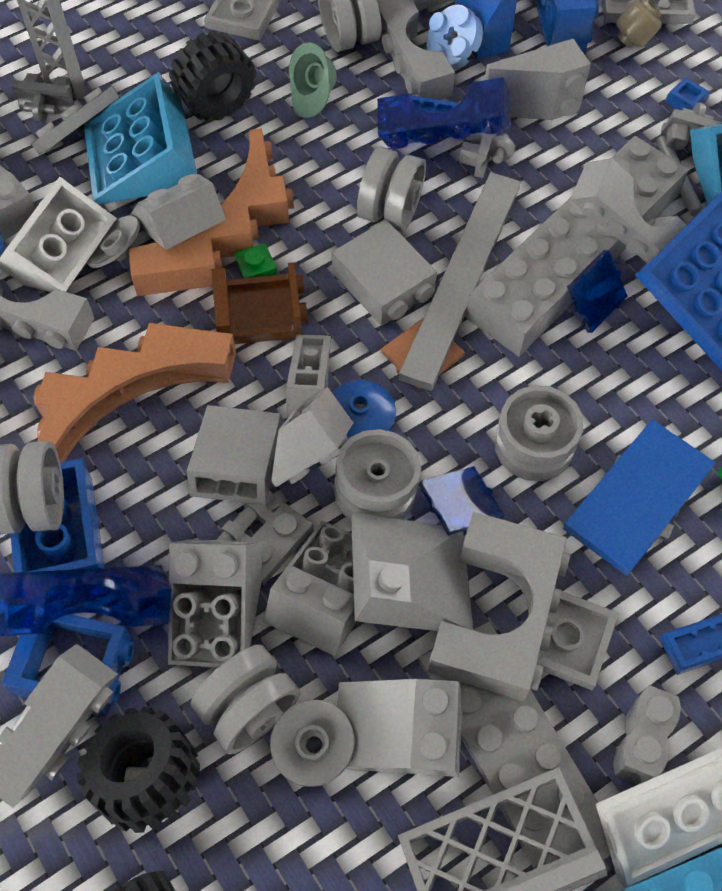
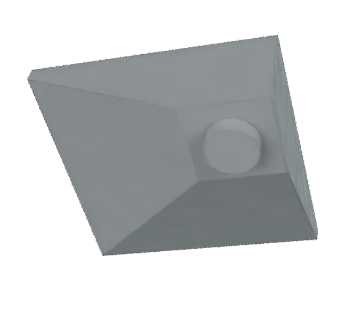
(408, 574)

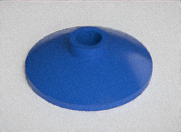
(379, 409)

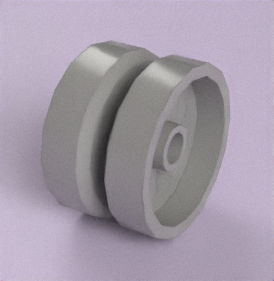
(350, 21)
(391, 188)
(538, 432)
(377, 475)
(30, 487)
(244, 698)

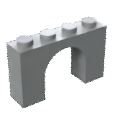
(505, 660)

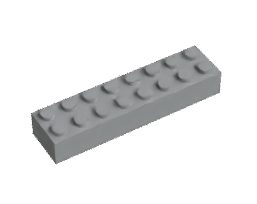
(532, 282)

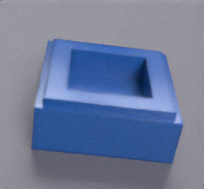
(687, 94)

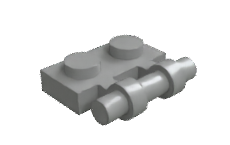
(279, 534)

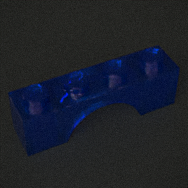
(482, 110)
(126, 593)

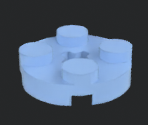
(443, 26)

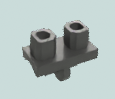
(42, 97)

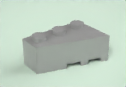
(52, 722)

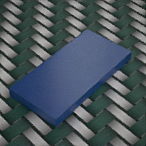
(638, 497)

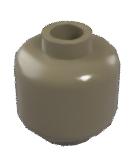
(638, 23)

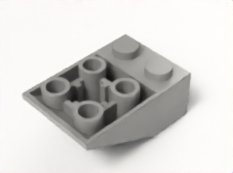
(316, 591)
(212, 600)

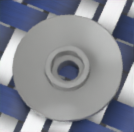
(116, 242)
(300, 726)

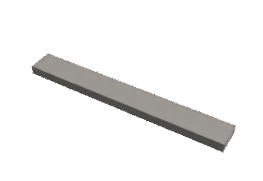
(460, 278)

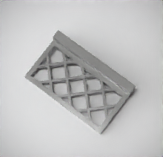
(560, 875)

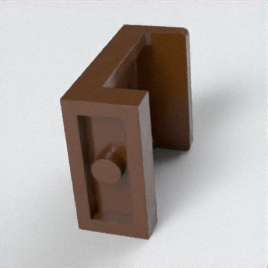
(259, 306)

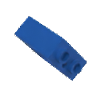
(31, 650)

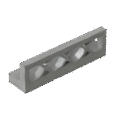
(62, 39)

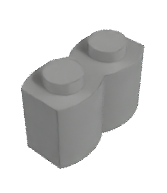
(647, 728)

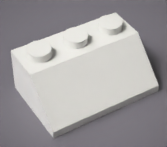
(56, 239)

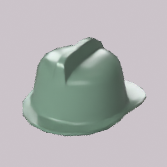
(311, 79)

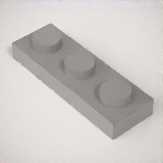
(672, 10)
(73, 118)

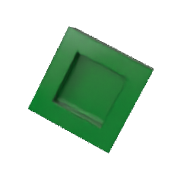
(255, 262)

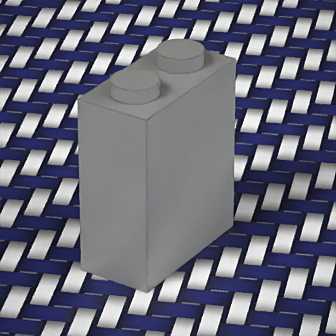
(384, 272)
(234, 455)

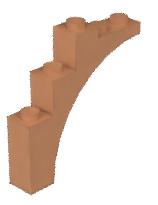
(254, 202)
(115, 376)

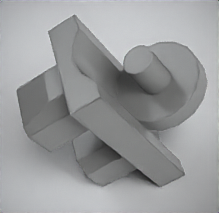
(680, 123)
(477, 155)

